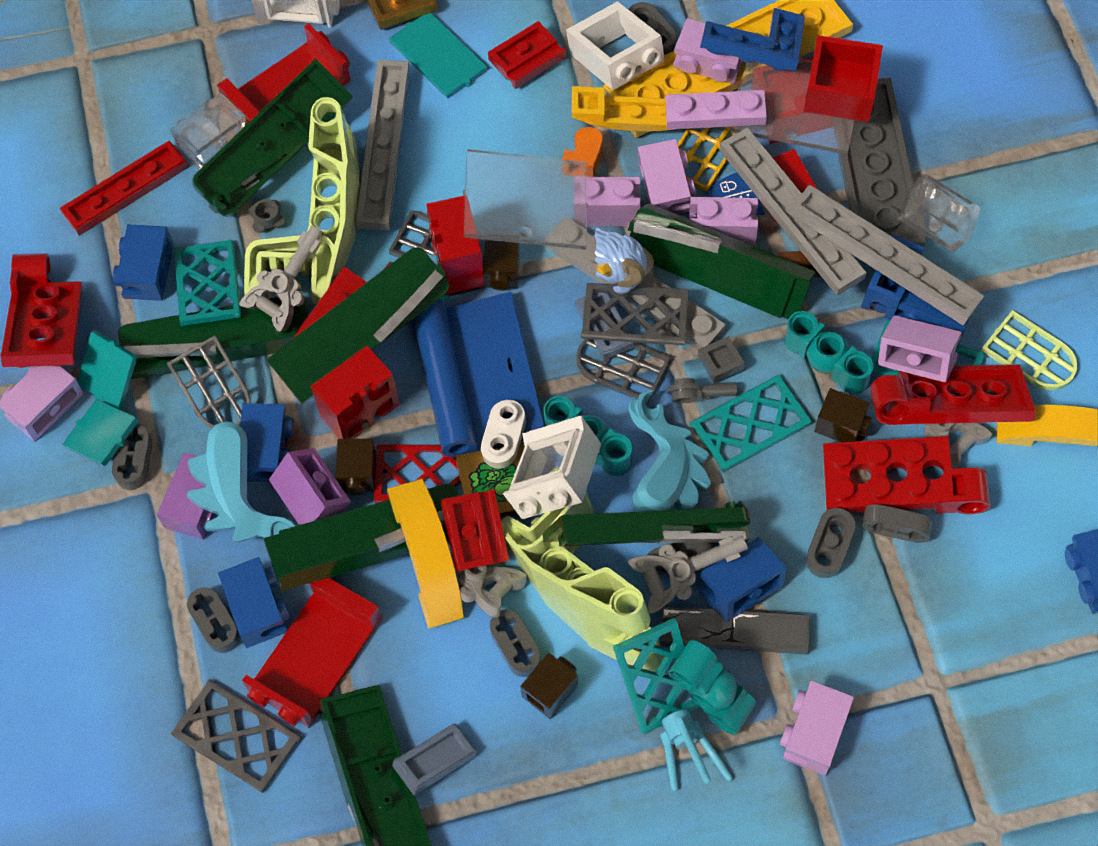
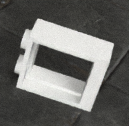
(604, 27)

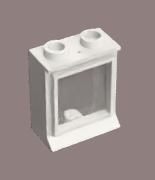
(296, 10)
(553, 467)

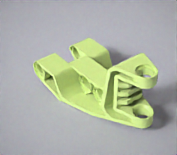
(334, 165)
(585, 599)

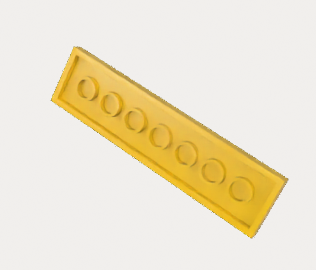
(821, 18)

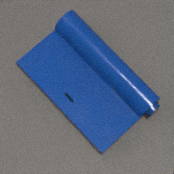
(468, 371)

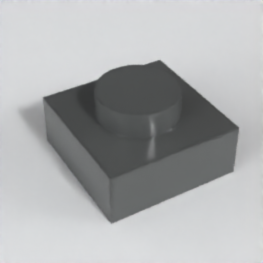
(721, 359)

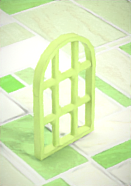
(1029, 340)

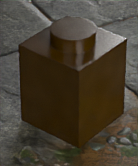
(501, 264)
(843, 417)
(356, 465)
(550, 684)

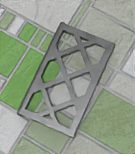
(651, 335)
(236, 766)

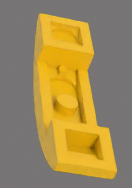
(619, 112)
(1052, 424)
(428, 552)

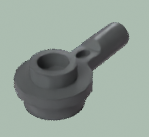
(687, 391)

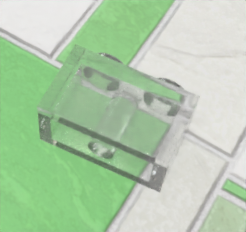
(208, 129)
(939, 213)

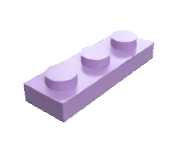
(715, 109)

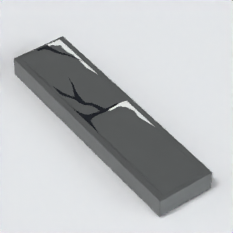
(745, 632)

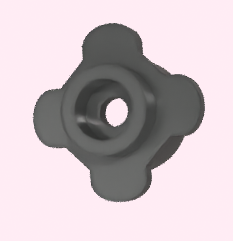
(263, 208)

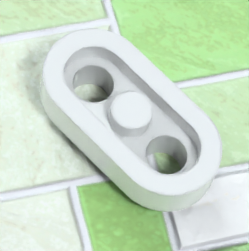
(503, 431)

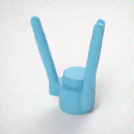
(684, 732)

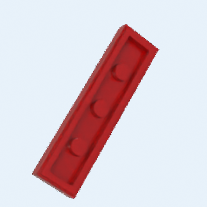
(124, 187)

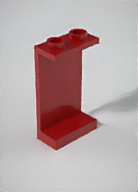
(267, 85)
(314, 652)

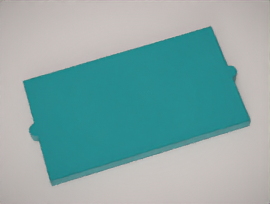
(438, 54)

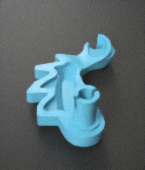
(677, 470)
(225, 490)

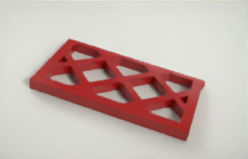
(411, 452)

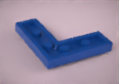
(778, 50)

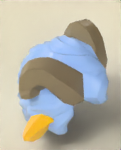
(621, 260)

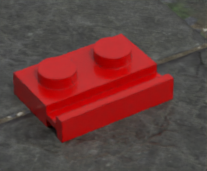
(526, 54)
(474, 530)

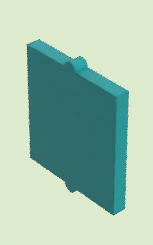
(106, 369)
(100, 432)

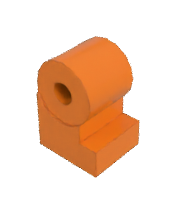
(588, 149)

